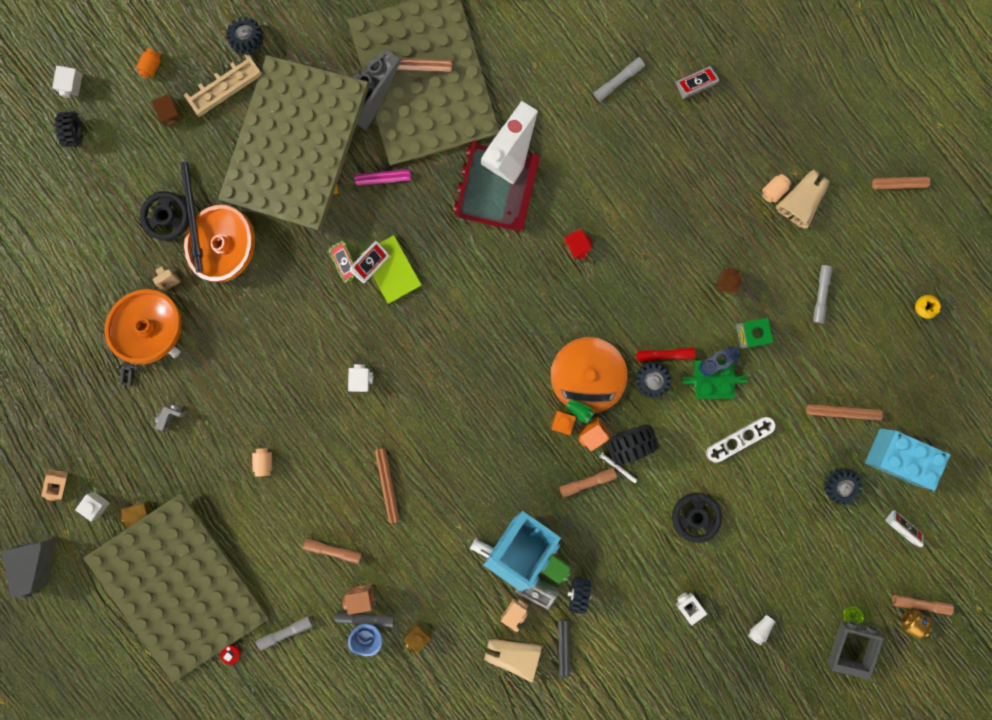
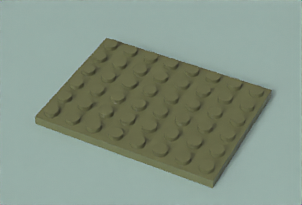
(426, 108)
(294, 142)
(176, 587)

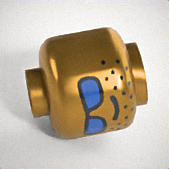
(916, 624)

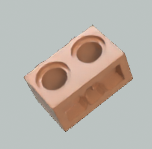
(359, 599)

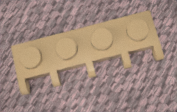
(224, 86)

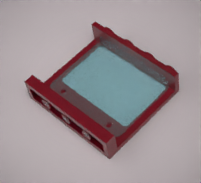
(490, 198)

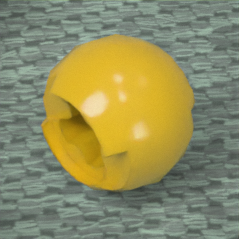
(922, 303)

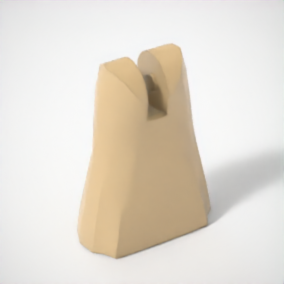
(804, 199)
(515, 657)

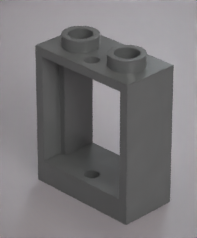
(851, 667)

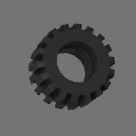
(632, 444)

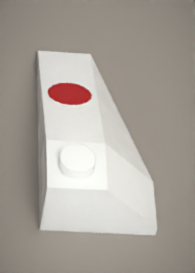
(510, 147)

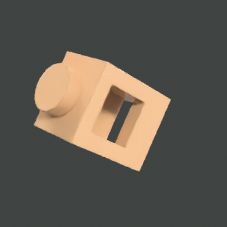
(56, 477)
(515, 614)

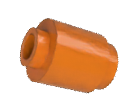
(148, 63)

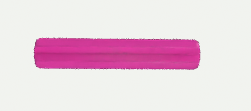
(382, 177)

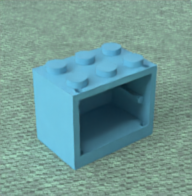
(907, 459)
(523, 552)

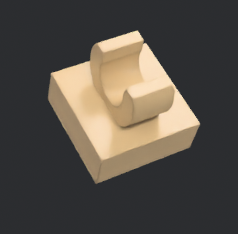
(166, 279)

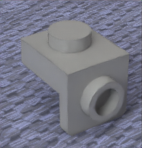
(165, 416)

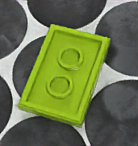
(396, 274)

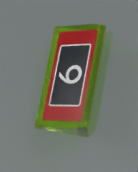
(343, 260)

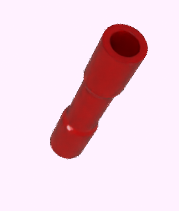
(652, 355)

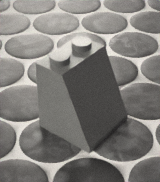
(28, 566)

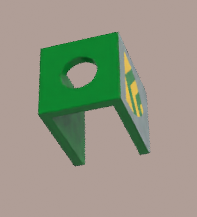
(745, 335)

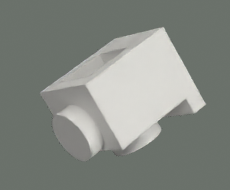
(693, 614)

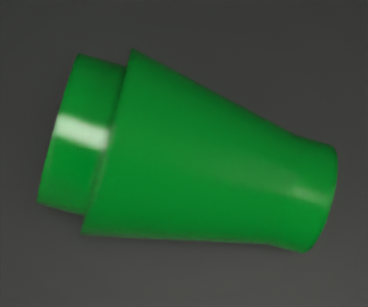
(580, 410)

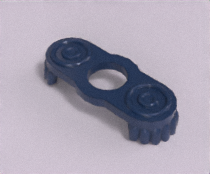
(711, 366)

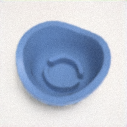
(365, 640)

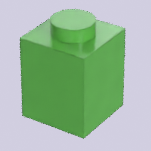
(557, 569)

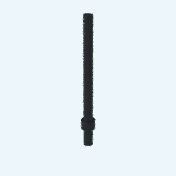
(196, 251)

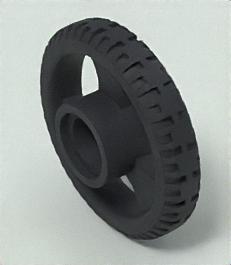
(150, 224)
(681, 524)

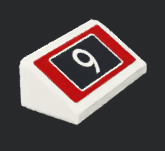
(369, 262)
(905, 528)

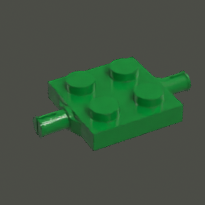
(718, 386)

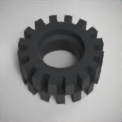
(68, 129)

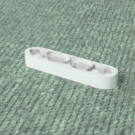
(741, 441)

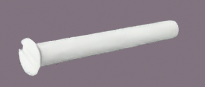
(619, 468)

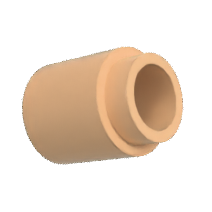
(776, 188)
(262, 462)

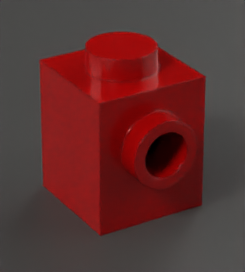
(578, 244)

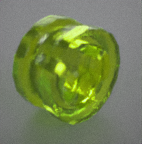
(859, 619)

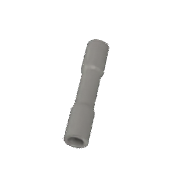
(609, 87)
(824, 282)
(273, 638)

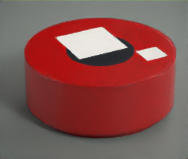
(230, 654)

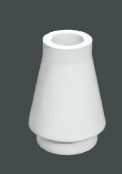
(761, 630)

